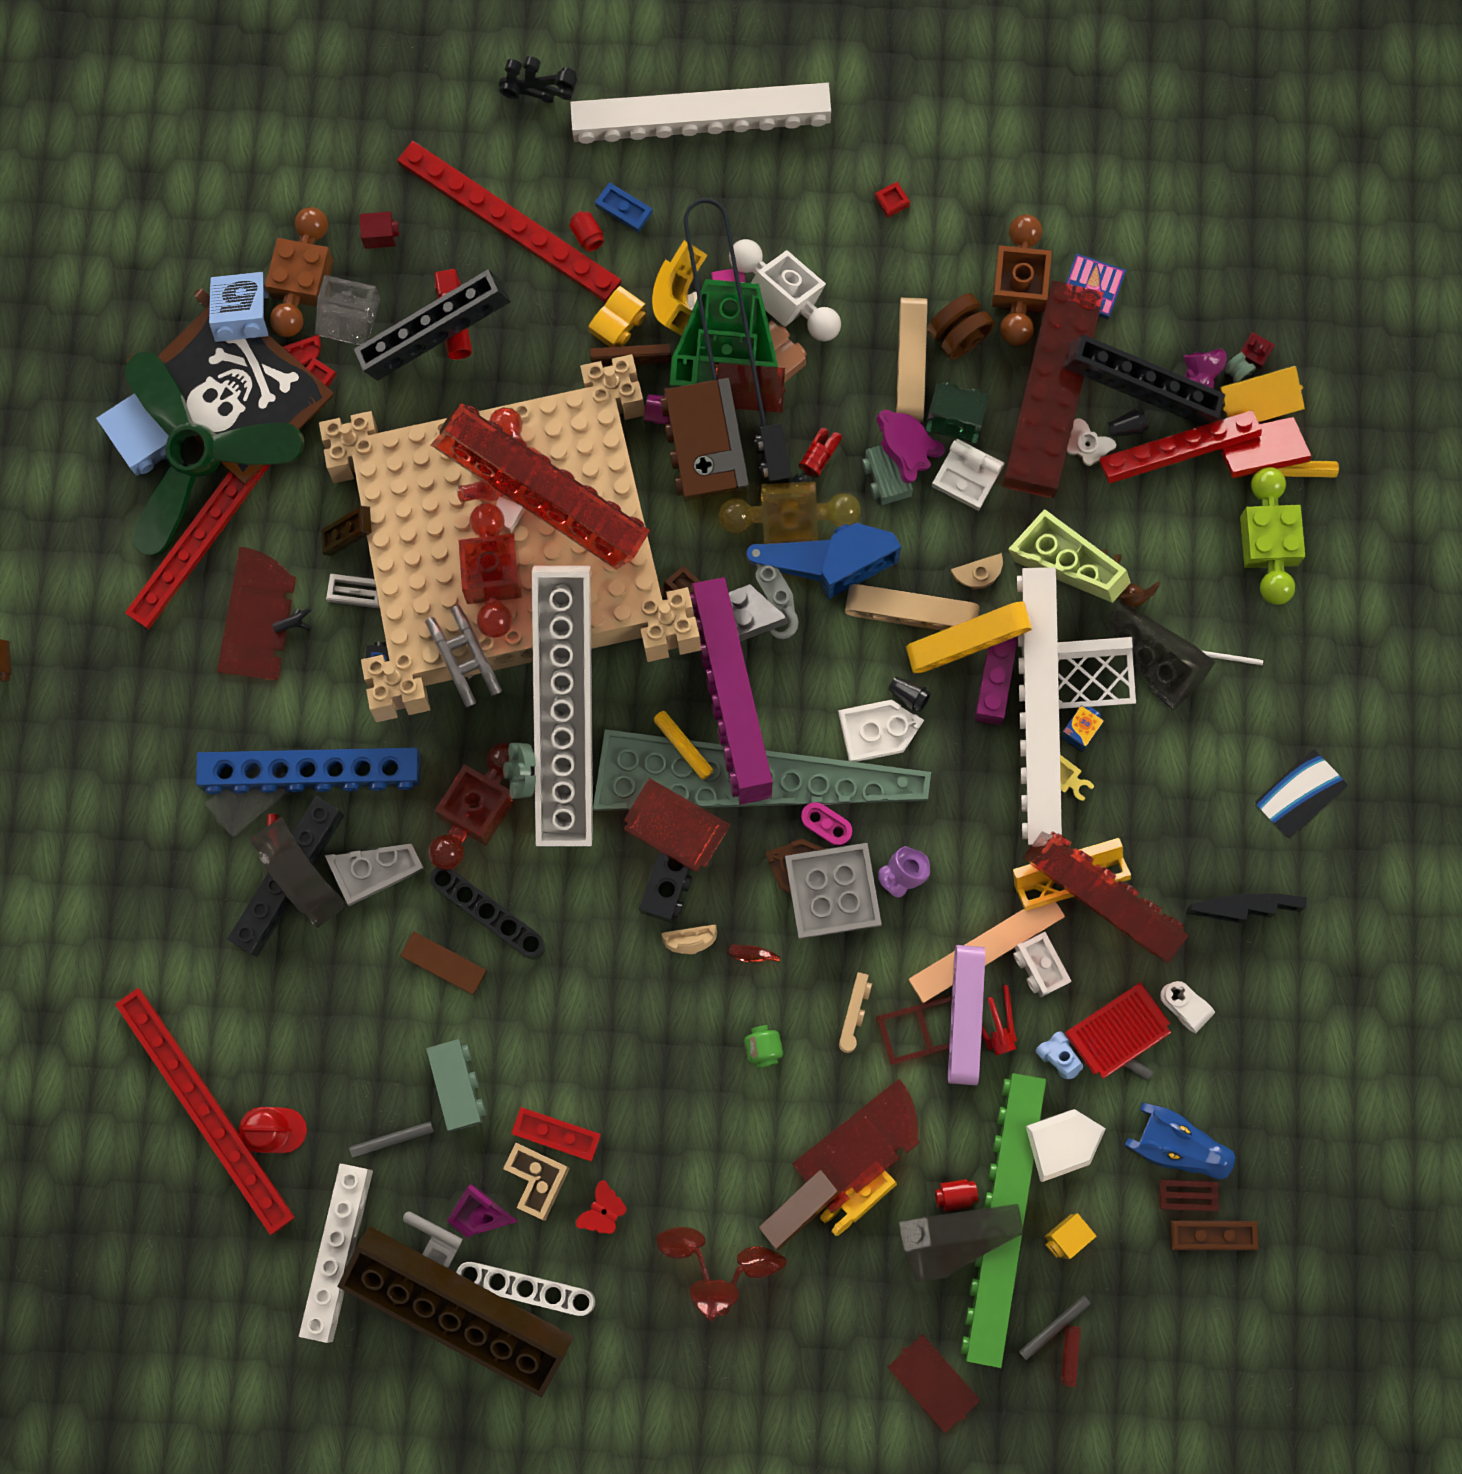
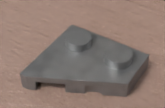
(754, 613)

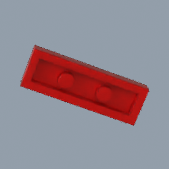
(556, 1134)

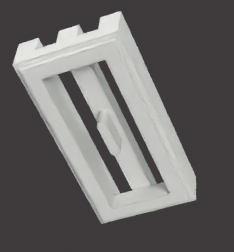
(354, 591)

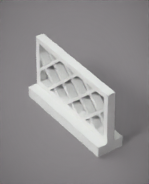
(1096, 649)

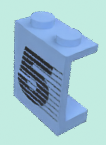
(238, 306)

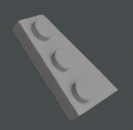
(372, 871)

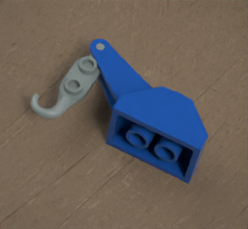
(837, 563)

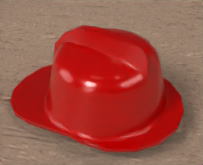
(273, 1129)

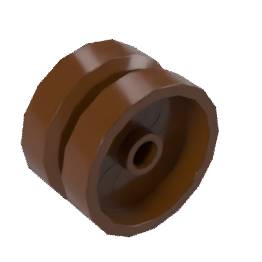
(961, 326)

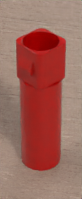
(459, 345)

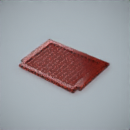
(675, 825)

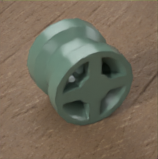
(1239, 368)

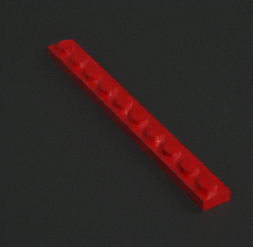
(509, 221)
(205, 1111)

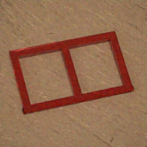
(918, 1008)

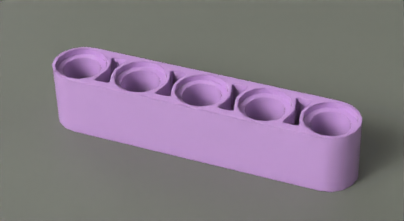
(966, 1015)

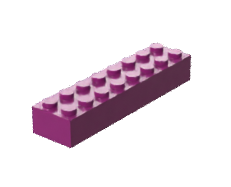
(732, 693)

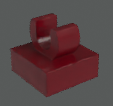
(1257, 350)

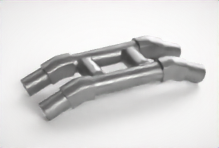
(458, 671)

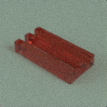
(1214, 1196)
(1070, 1356)

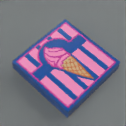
(1097, 276)

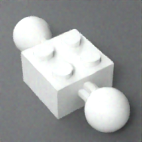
(788, 289)

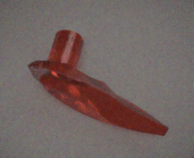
(752, 953)

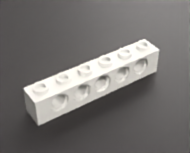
(335, 1253)

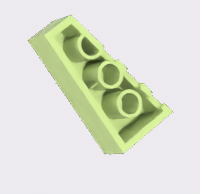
(1076, 560)

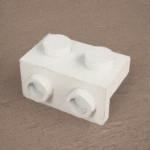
(1042, 965)

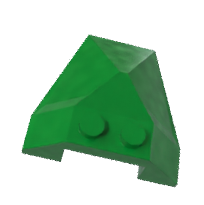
(725, 332)

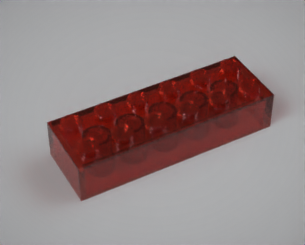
(1106, 897)

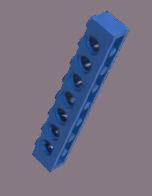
(211, 765)

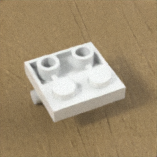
(967, 474)

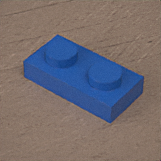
(623, 207)

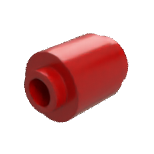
(586, 231)
(956, 1195)

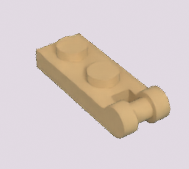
(854, 1014)

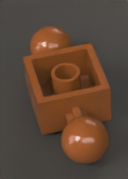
(298, 271)
(1021, 279)

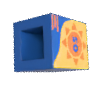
(1082, 727)

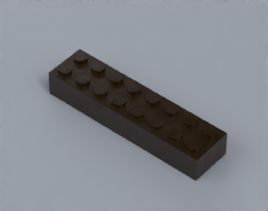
(455, 1311)

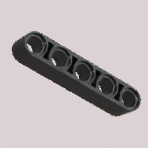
(497, 922)

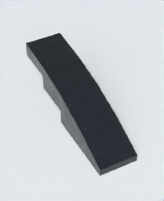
(1237, 907)

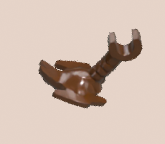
(1133, 594)

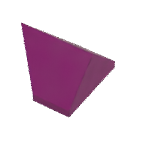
(478, 1213)

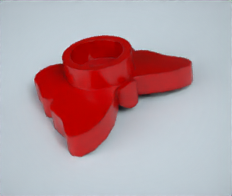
(594, 1218)

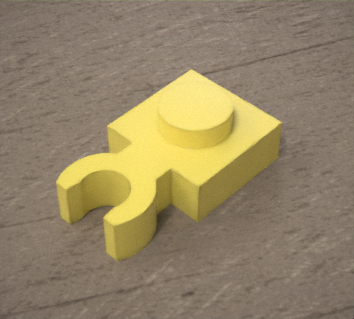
(1069, 778)

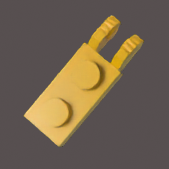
(860, 1202)

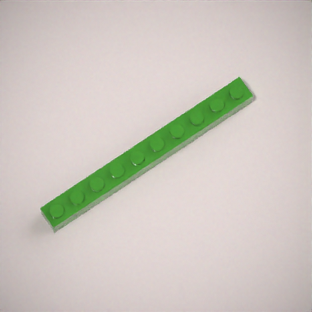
(1010, 1186)

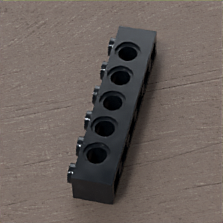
(432, 325)
(1143, 380)
(269, 900)

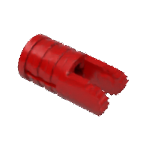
(818, 453)

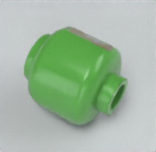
(763, 1047)

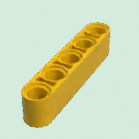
(969, 637)

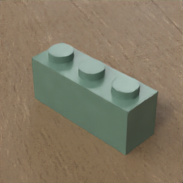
(456, 1085)

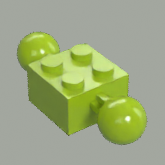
(1272, 536)

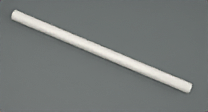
(1234, 658)

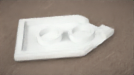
(877, 730)
(1063, 1143)

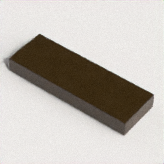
(346, 531)

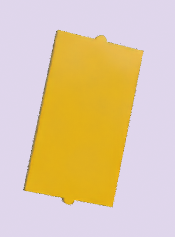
(1265, 395)

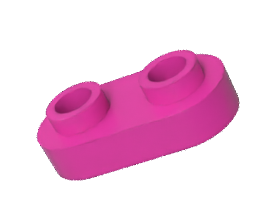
(827, 824)

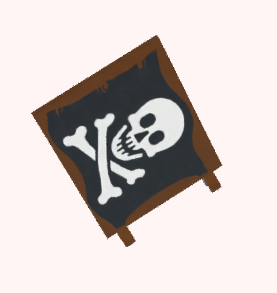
(240, 382)

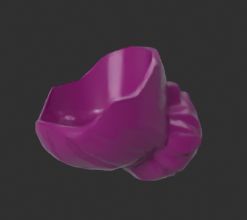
(1205, 366)

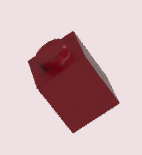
(378, 230)

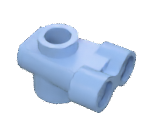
(1060, 1055)

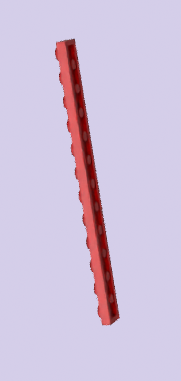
(200, 535)

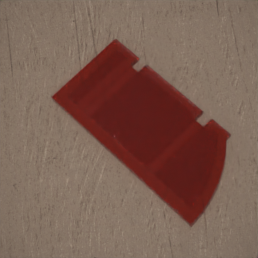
(253, 608)
(864, 1143)

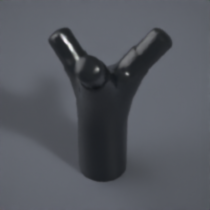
(292, 621)

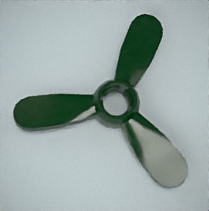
(246, 445)

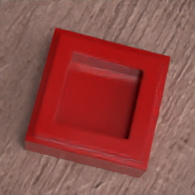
(892, 199)

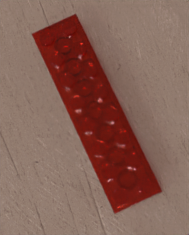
(1051, 392)
(540, 486)

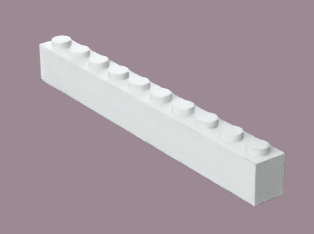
(701, 112)
(1041, 705)

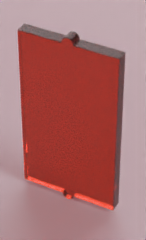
(743, 388)
(933, 1383)

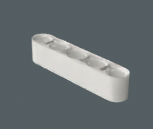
(540, 1288)

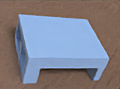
(135, 434)

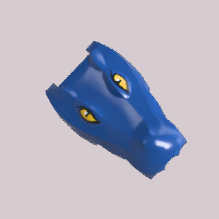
(1178, 1144)

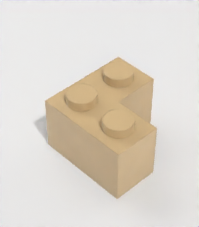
(544, 1179)

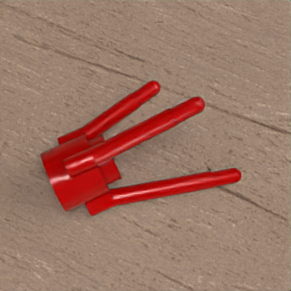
(1002, 1040)

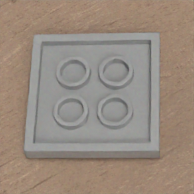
(833, 891)

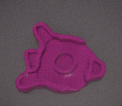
(907, 443)

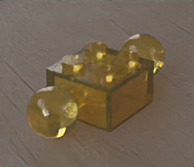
(789, 512)

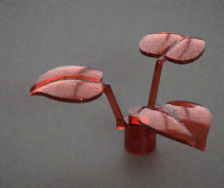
(717, 1296)

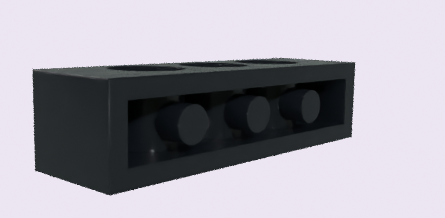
(653, 903)

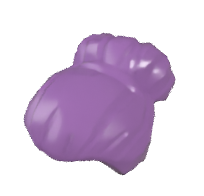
(904, 871)

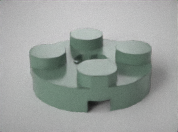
(519, 770)

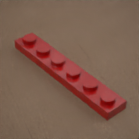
(1180, 447)

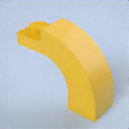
(672, 287)

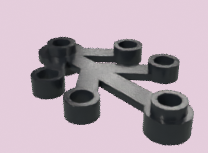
(512, 87)

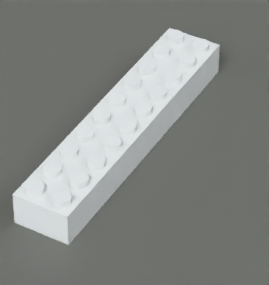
(562, 705)

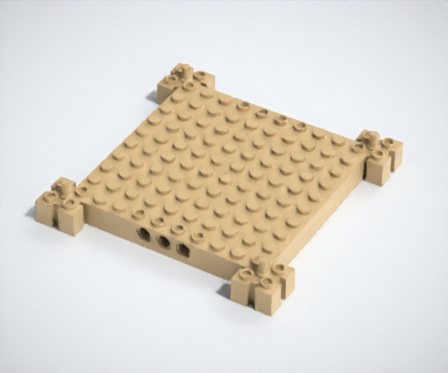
(421, 520)

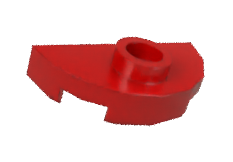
(305, 349)

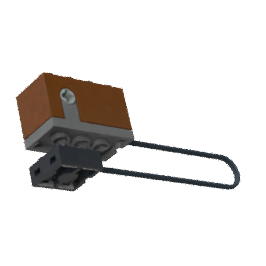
(705, 418)

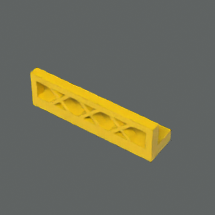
(1029, 878)

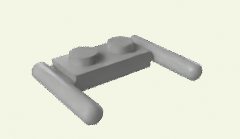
(442, 1244)

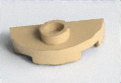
(979, 573)
(690, 940)

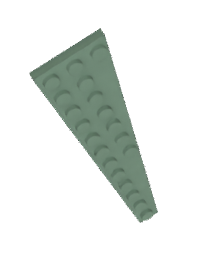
(797, 779)

